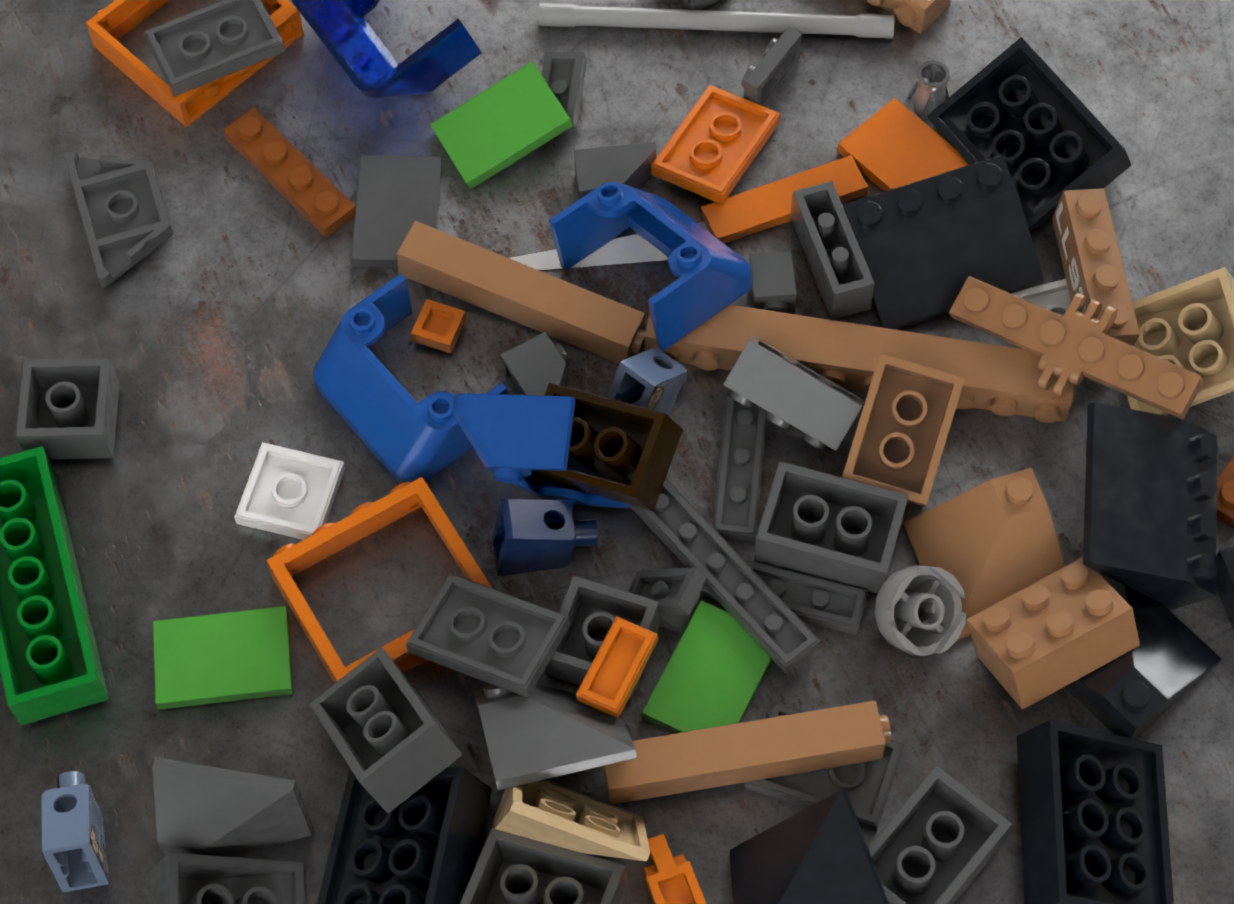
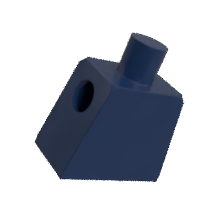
(538, 535)

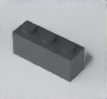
(832, 250)
(793, 394)

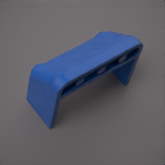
(705, 268)
(403, 434)
(521, 436)

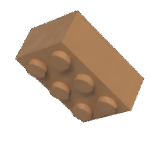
(903, 428)
(1053, 632)

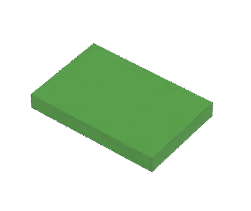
(501, 125)
(222, 657)
(708, 675)

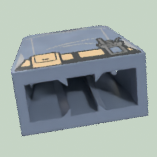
(649, 381)
(74, 834)

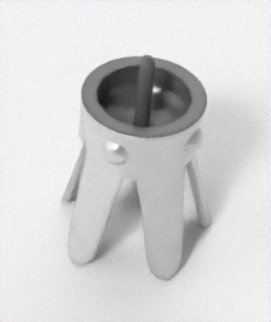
(931, 80)

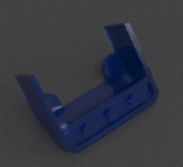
(369, 61)

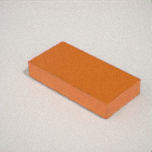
(617, 667)

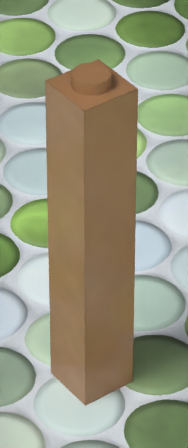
(521, 293)
(749, 752)

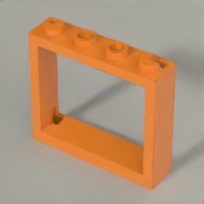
(124, 15)
(336, 536)

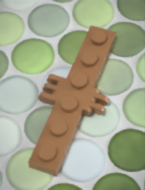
(1076, 346)

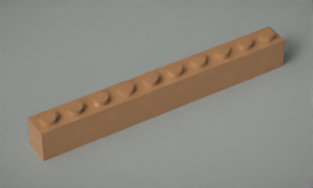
(847, 354)

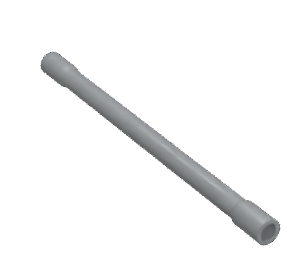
(858, 25)

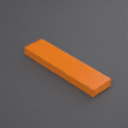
(772, 203)

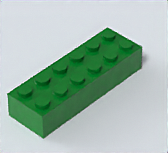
(44, 619)

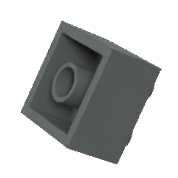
(68, 407)
(591, 614)

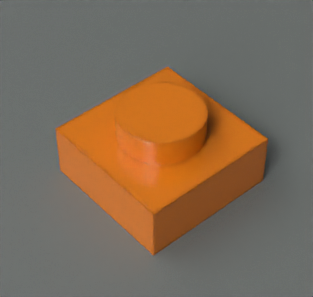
(438, 326)

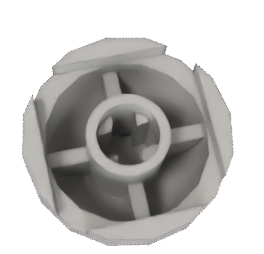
(920, 610)

